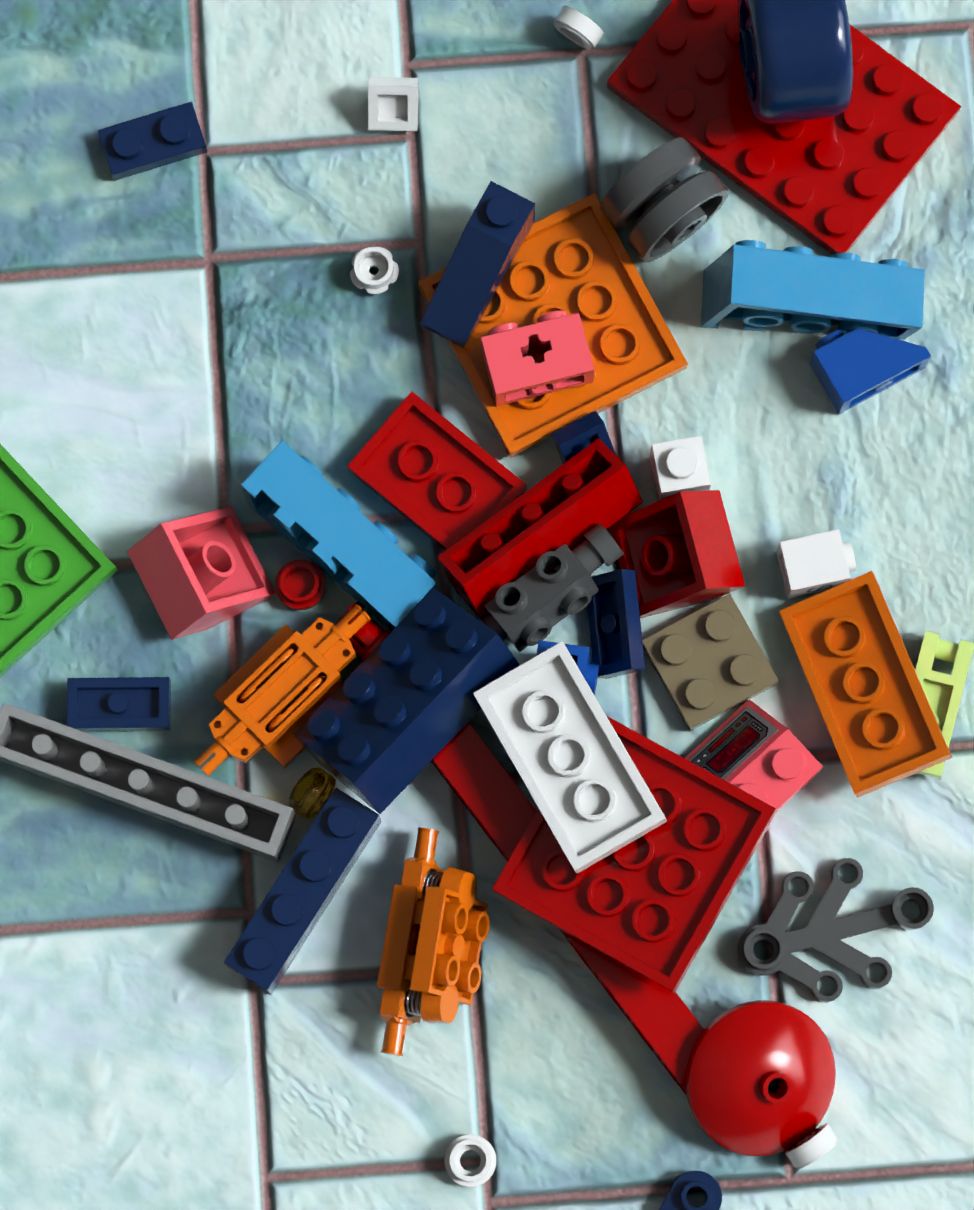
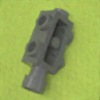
(552, 597)

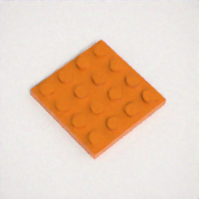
(579, 267)

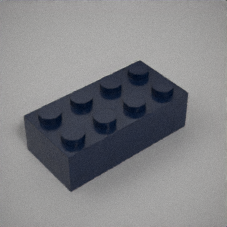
(405, 700)

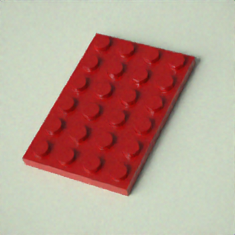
(813, 173)

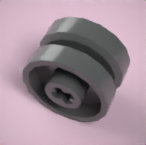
(664, 199)

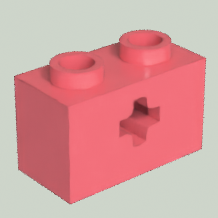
(517, 376)

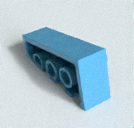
(337, 536)

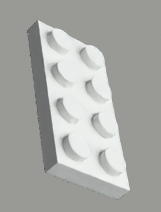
(570, 757)

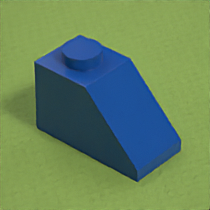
(863, 365)

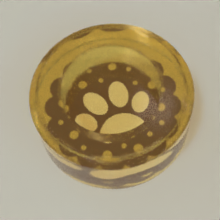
(311, 792)

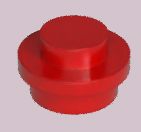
(300, 584)

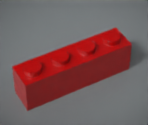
(553, 512)

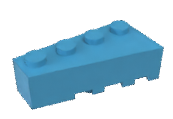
(811, 291)

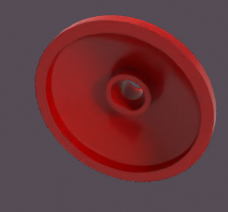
(738, 1061)

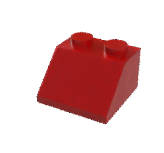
(679, 551)

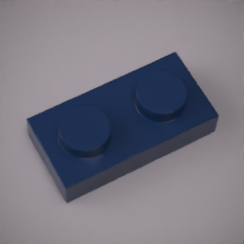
(152, 141)
(616, 624)
(119, 703)

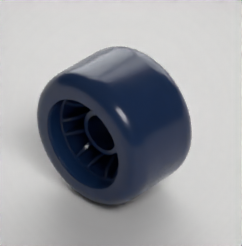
(795, 58)

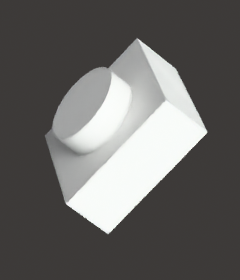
(393, 103)

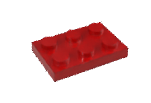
(434, 473)

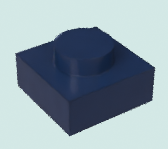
(579, 435)

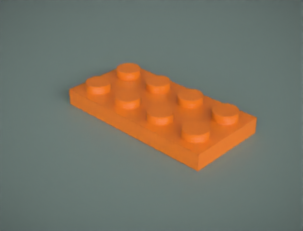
(865, 684)

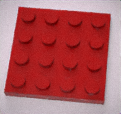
(660, 892)

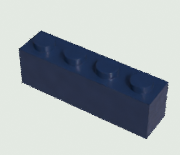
(303, 891)

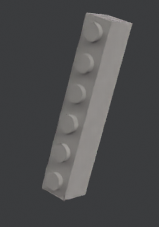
(144, 783)

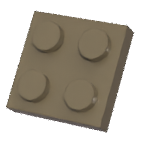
(709, 662)

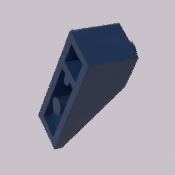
(479, 263)

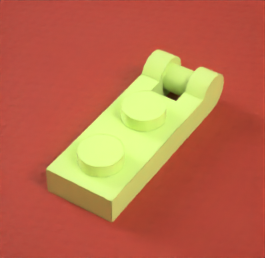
(942, 689)

